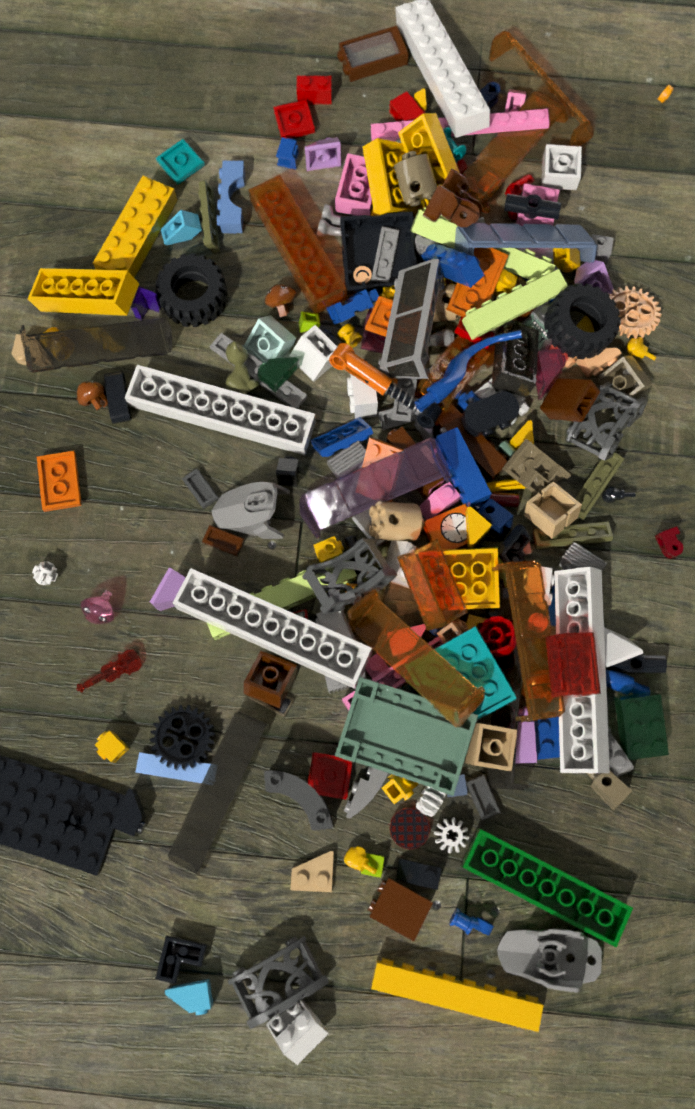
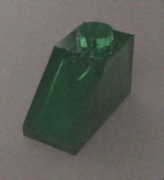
(277, 371)

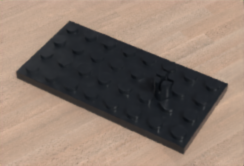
(56, 815)

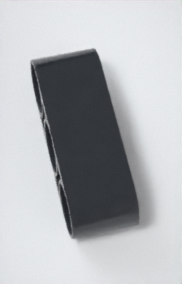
(116, 391)

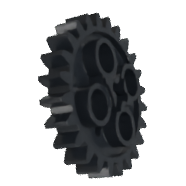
(191, 721)

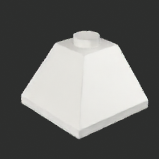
(618, 648)

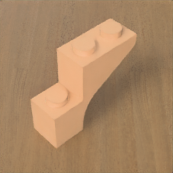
(594, 365)

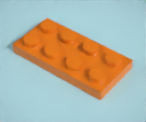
(466, 298)

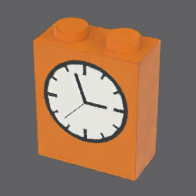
(448, 528)

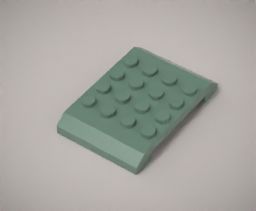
(404, 736)

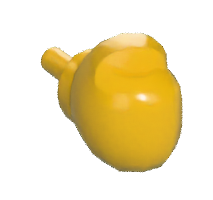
(637, 348)
(357, 859)

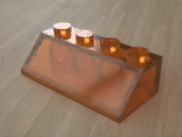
(432, 585)

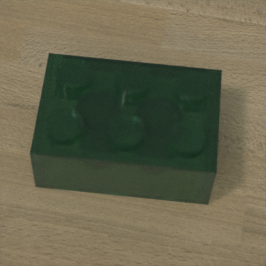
(641, 725)

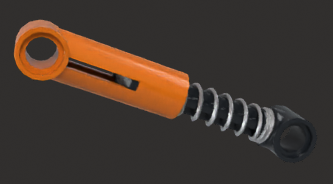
(345, 359)

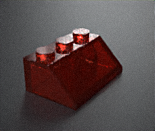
(573, 665)

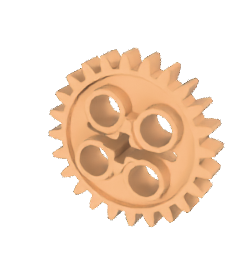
(636, 311)

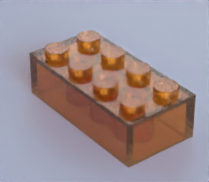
(438, 370)

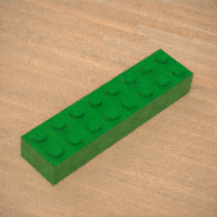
(547, 887)

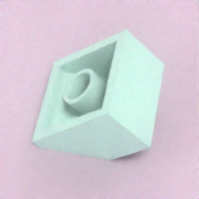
(269, 340)

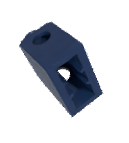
(497, 516)

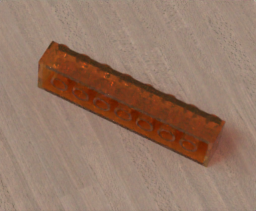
(297, 244)

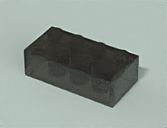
(516, 360)

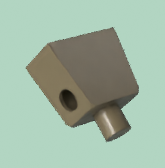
(612, 794)

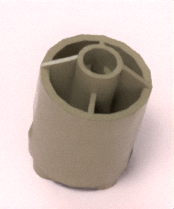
(411, 173)

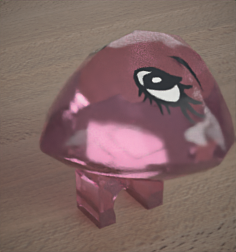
(98, 609)

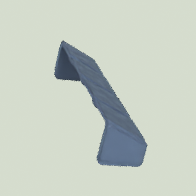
(527, 236)

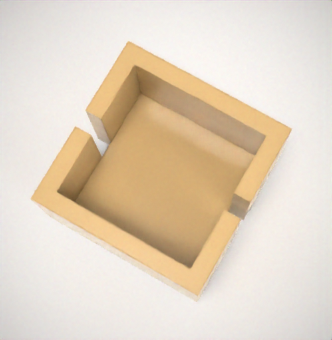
(555, 510)

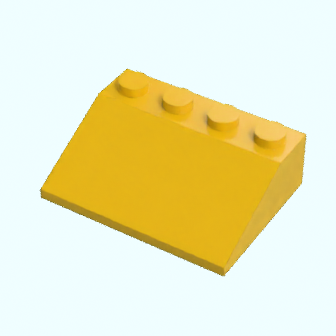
(384, 187)
(474, 576)

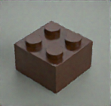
(270, 679)

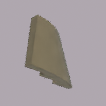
(534, 468)

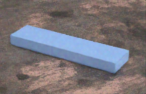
(150, 765)

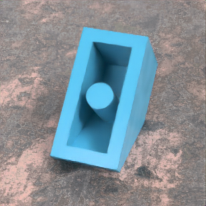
(181, 228)
(192, 996)

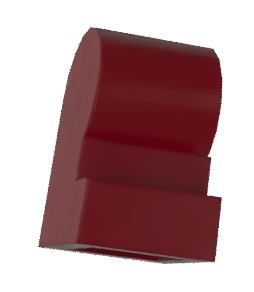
(669, 544)

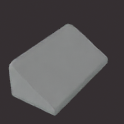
(385, 417)
(363, 521)

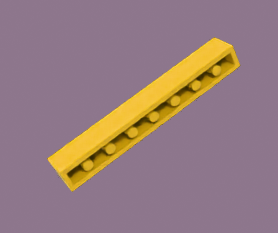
(457, 995)

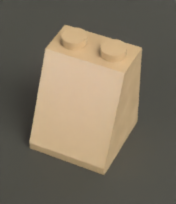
(491, 747)

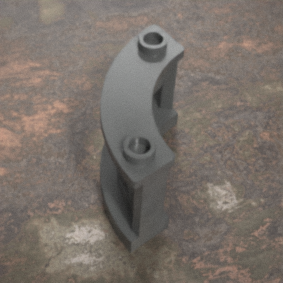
(632, 408)
(335, 601)
(303, 794)
(307, 986)

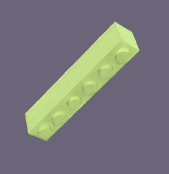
(513, 304)

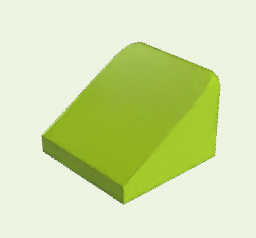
(308, 320)
(376, 862)

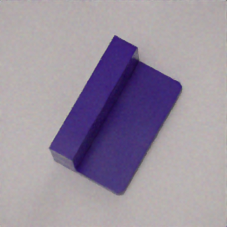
(143, 301)

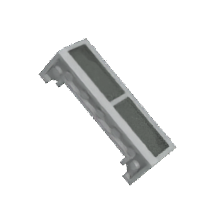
(412, 321)

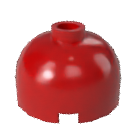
(499, 635)

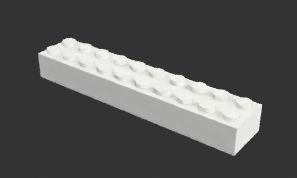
(442, 68)
(221, 409)
(273, 628)
(585, 721)

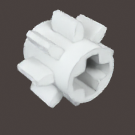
(45, 573)

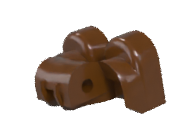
(453, 202)

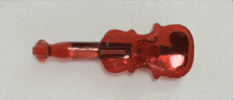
(127, 663)

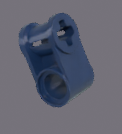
(490, 93)

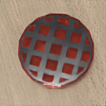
(409, 828)

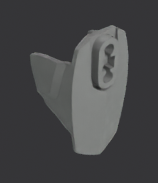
(248, 509)
(542, 957)

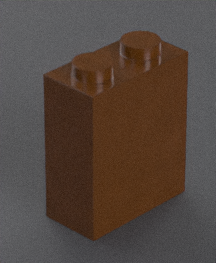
(570, 399)
(399, 908)

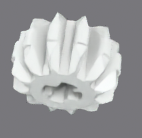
(430, 801)
(458, 838)

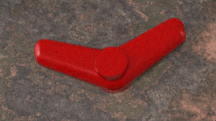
(516, 188)

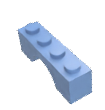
(232, 178)

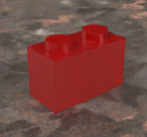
(314, 89)

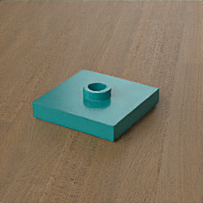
(180, 161)

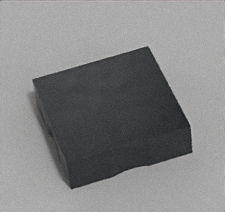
(360, 244)

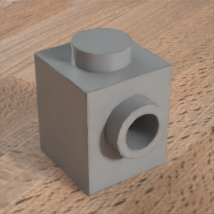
(604, 247)

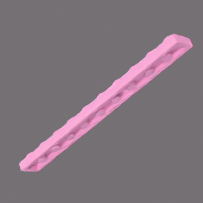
(498, 123)

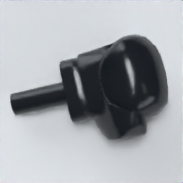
(612, 494)

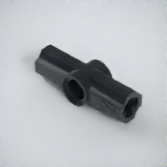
(541, 207)
(647, 664)

